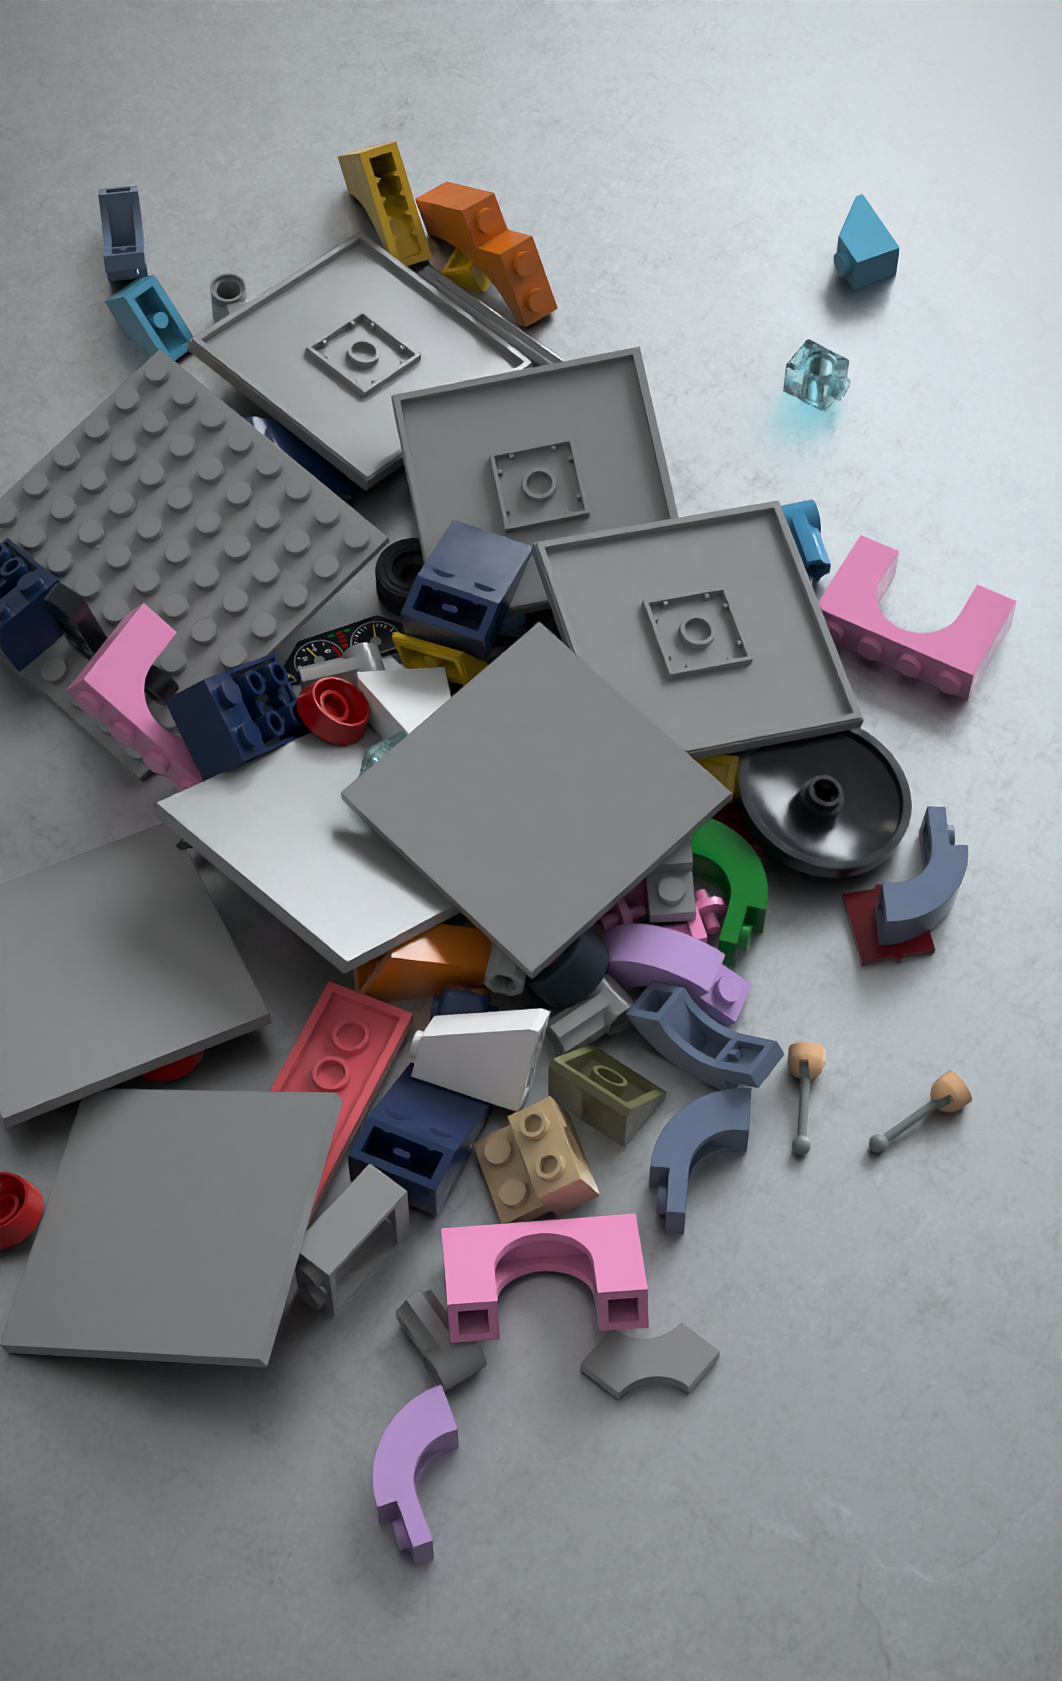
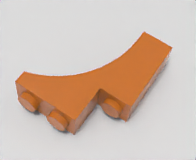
(508, 258)

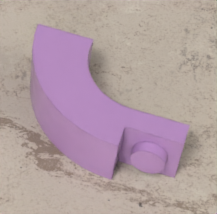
(670, 957)
(407, 1446)

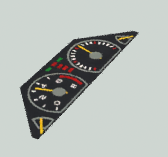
(335, 642)

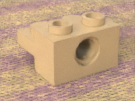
(536, 1164)

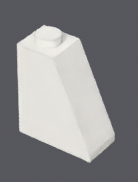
(402, 697)
(482, 1054)

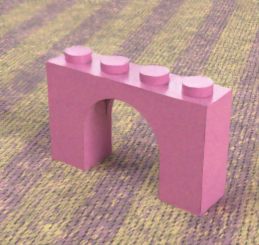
(944, 658)
(114, 692)
(594, 1249)

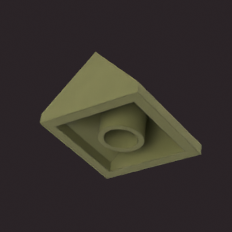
(603, 1092)

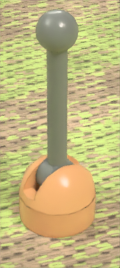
(805, 1063)
(947, 1094)

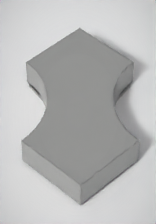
(671, 1359)

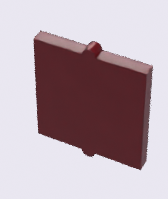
(862, 921)

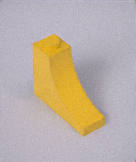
(382, 187)

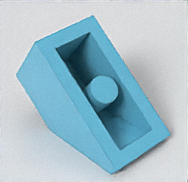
(865, 247)
(150, 318)

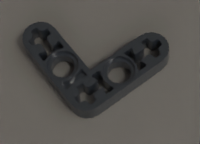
(87, 636)

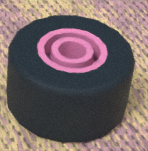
(572, 973)

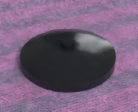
(825, 802)

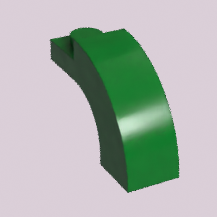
(737, 873)

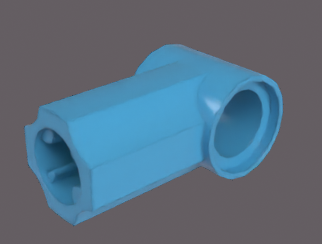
(806, 530)

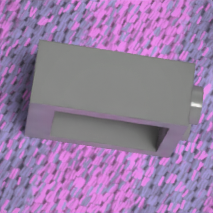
(352, 1240)

